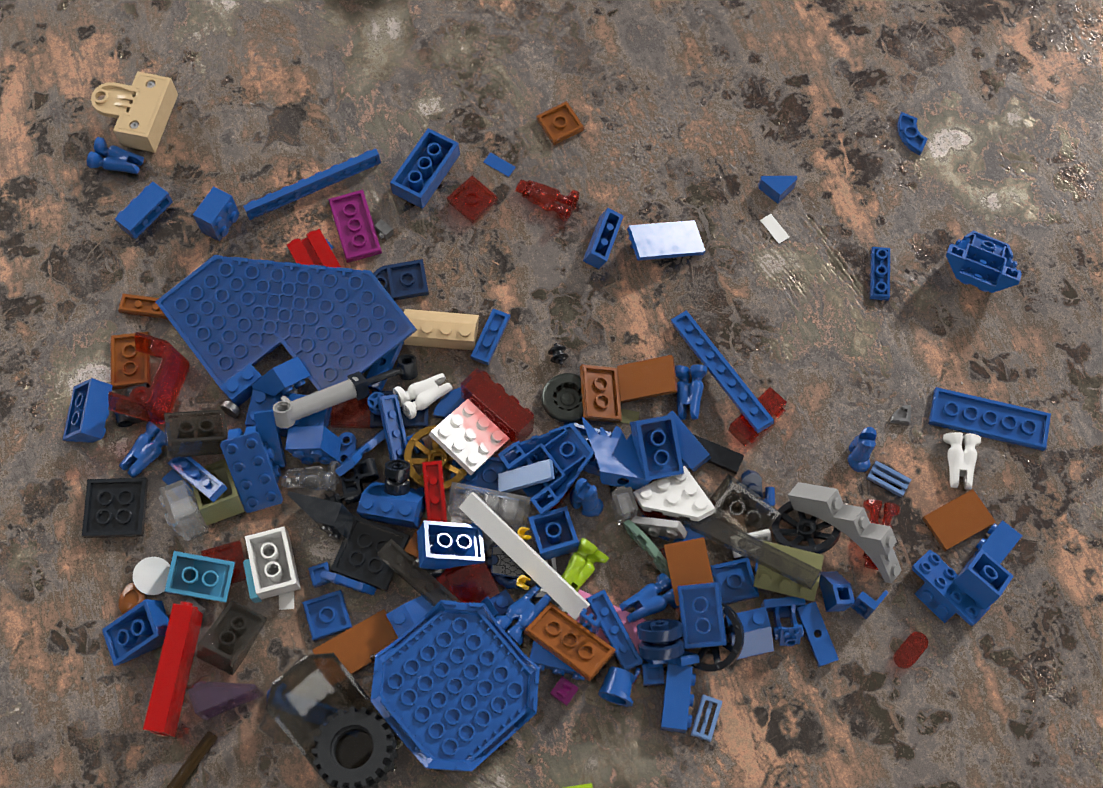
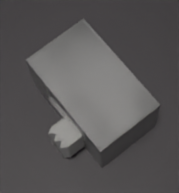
(383, 229)

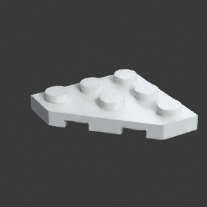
(675, 497)

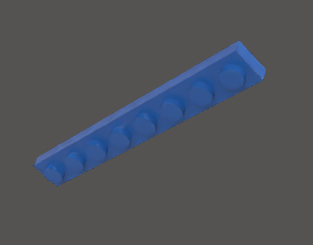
(312, 184)
(722, 372)

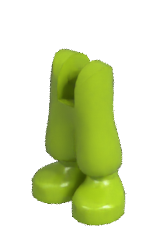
(581, 564)

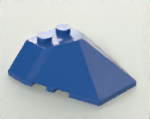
(983, 262)
(569, 457)

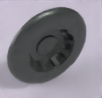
(567, 399)

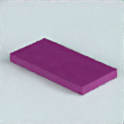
(355, 226)

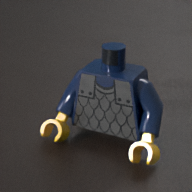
(504, 569)

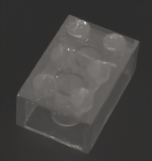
(182, 510)

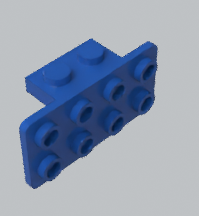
(253, 471)
(941, 593)

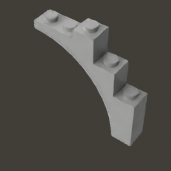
(853, 521)

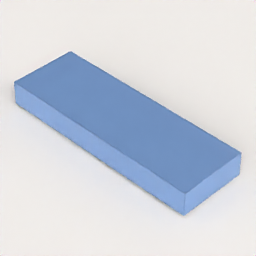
(526, 476)

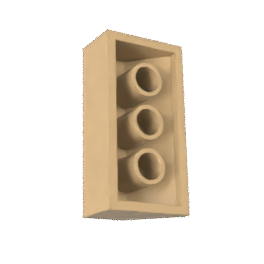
(442, 329)

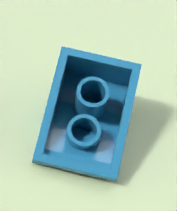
(199, 576)

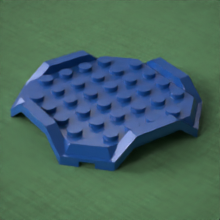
(454, 686)

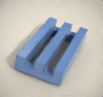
(891, 472)
(701, 735)

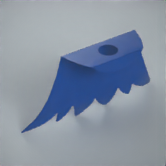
(616, 458)

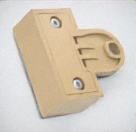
(139, 108)

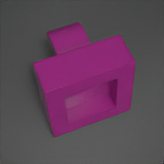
(564, 691)

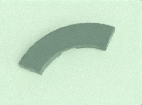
(647, 545)

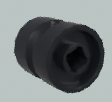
(397, 477)

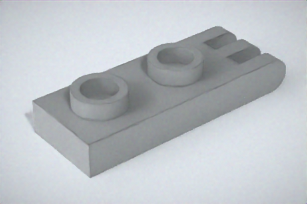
(660, 527)

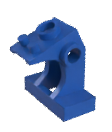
(785, 608)

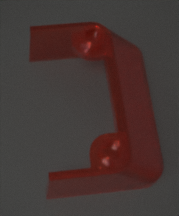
(162, 396)

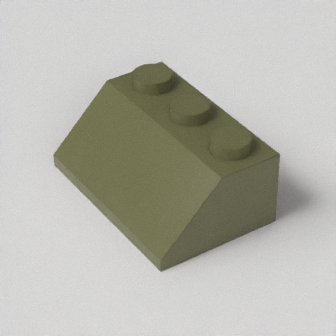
(775, 582)

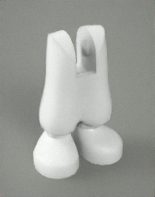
(423, 393)
(961, 461)

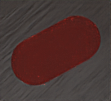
(910, 650)

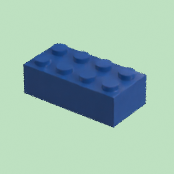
(425, 168)
(262, 401)

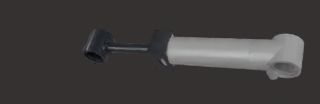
(356, 386)

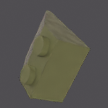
(227, 504)

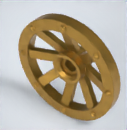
(432, 455)

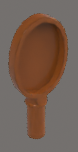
(130, 598)

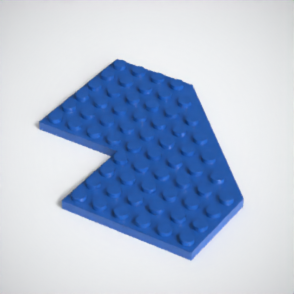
(245, 308)

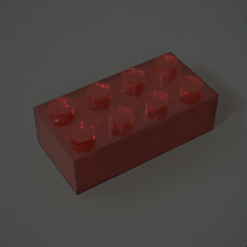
(498, 405)

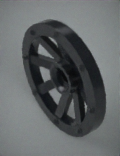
(805, 531)
(735, 649)

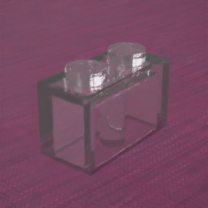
(623, 504)

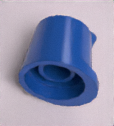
(618, 686)

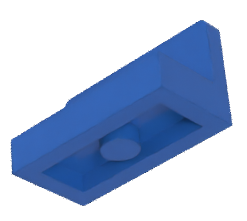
(866, 605)

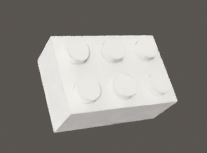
(272, 562)

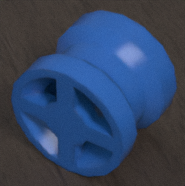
(373, 402)

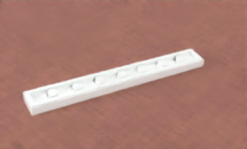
(524, 555)

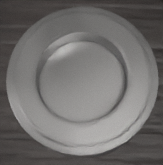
(230, 409)

